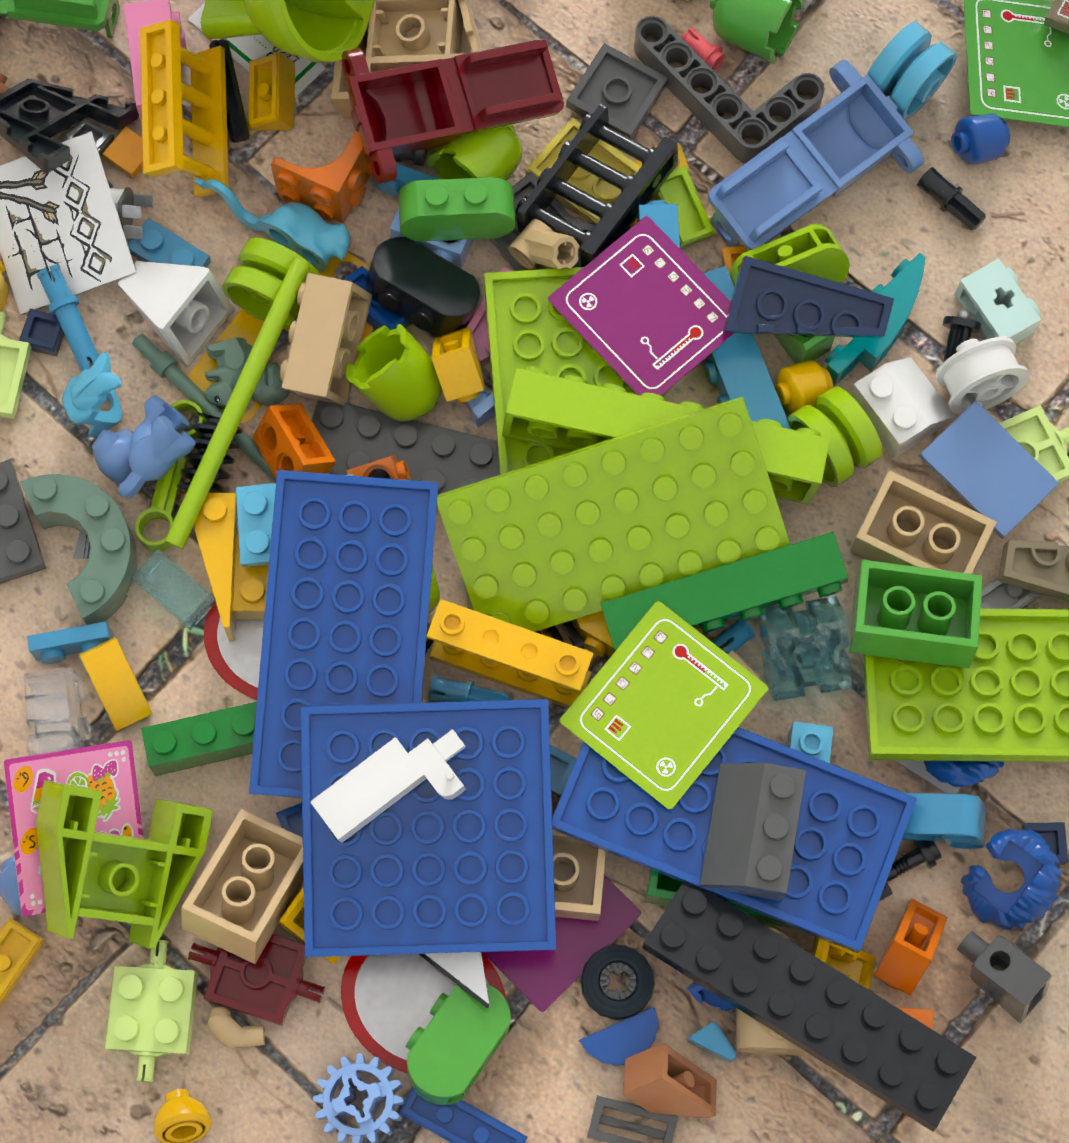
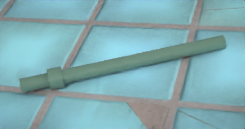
(167, 368)

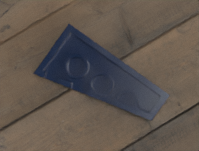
(798, 303)

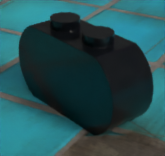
(422, 286)

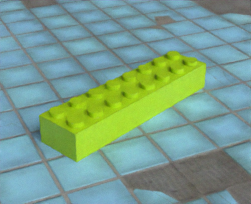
(576, 414)

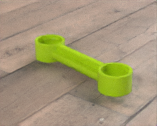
(166, 490)

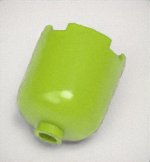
(479, 155)
(395, 374)

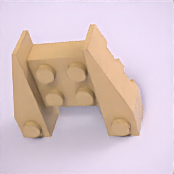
(410, 34)

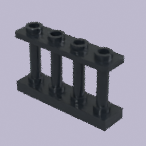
(614, 217)

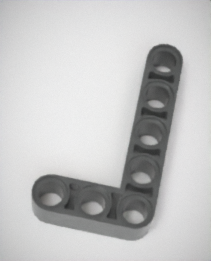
(720, 96)

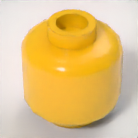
(802, 384)

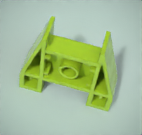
(112, 873)

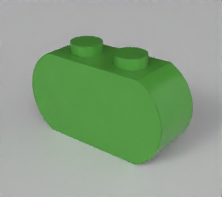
(456, 209)
(456, 1045)

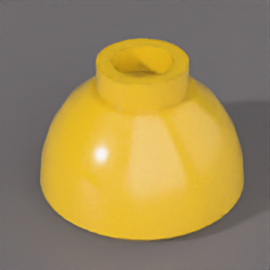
(181, 1118)

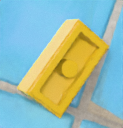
(271, 93)

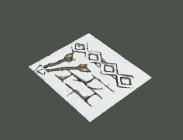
(60, 221)

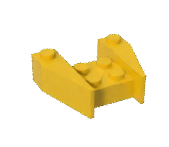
(236, 589)

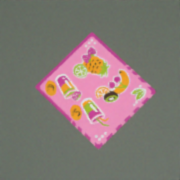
(96, 767)

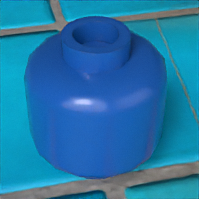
(980, 138)

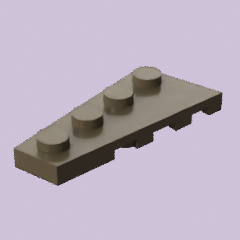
(1036, 567)

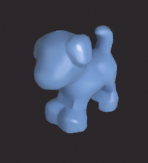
(147, 452)

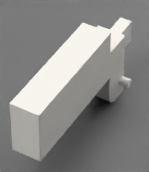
(385, 780)

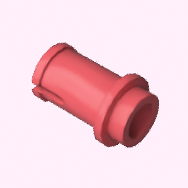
(709, 53)

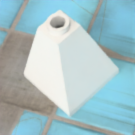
(179, 304)

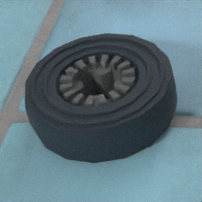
(617, 960)

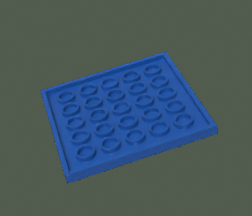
(431, 867)

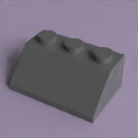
(753, 829)

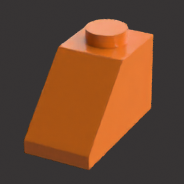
(911, 947)

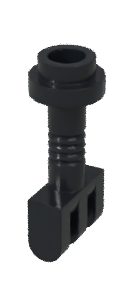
(925, 852)

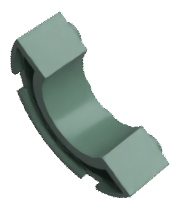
(113, 551)

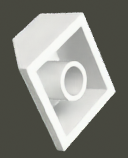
(901, 405)

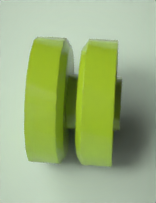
(260, 277)
(849, 429)

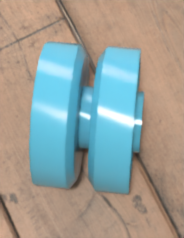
(912, 68)

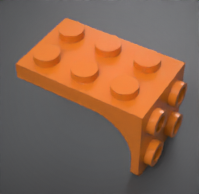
(329, 188)

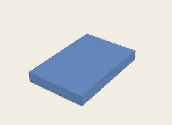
(988, 469)

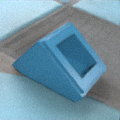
(714, 1042)

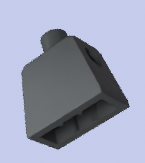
(1014, 988)

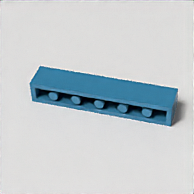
(740, 368)

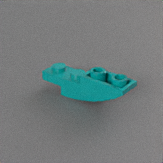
(871, 351)

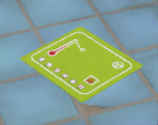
(664, 705)

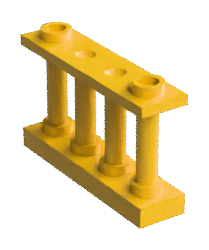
(162, 107)
(508, 654)

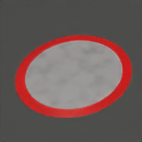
(392, 997)

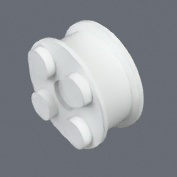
(982, 373)

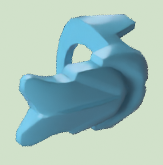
(88, 392)

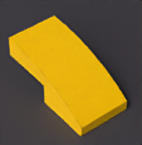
(116, 684)

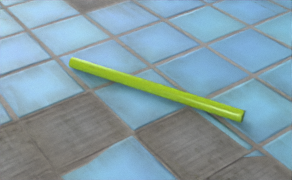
(237, 403)

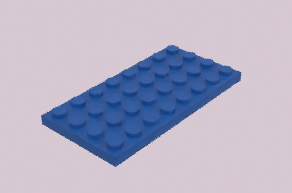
(340, 607)
(841, 846)

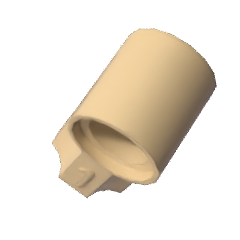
(543, 246)

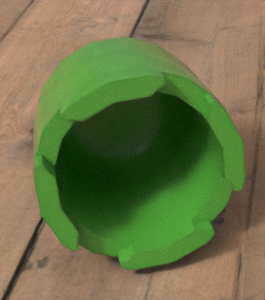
(757, 25)

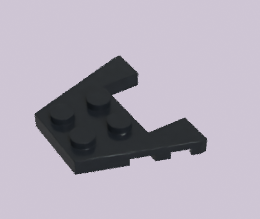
(39, 110)

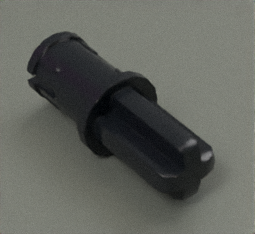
(951, 199)

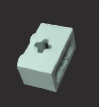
(998, 285)

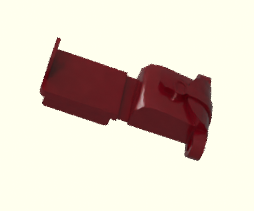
(442, 98)

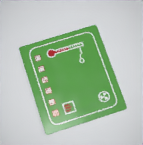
(1016, 61)

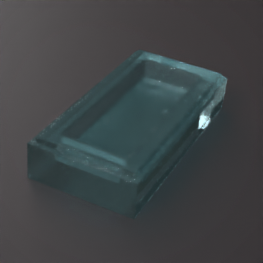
(174, 589)

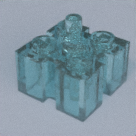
(805, 648)

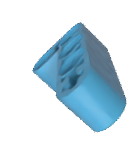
(948, 818)

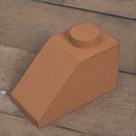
(669, 1084)

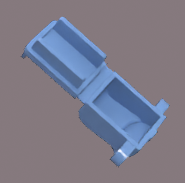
(813, 162)

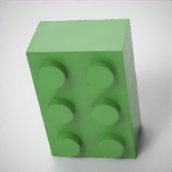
(916, 614)

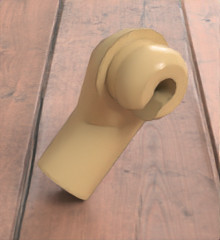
(231, 1033)

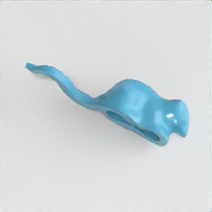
(292, 226)

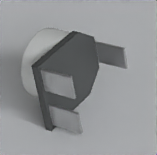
(129, 207)

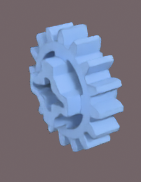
(376, 1094)

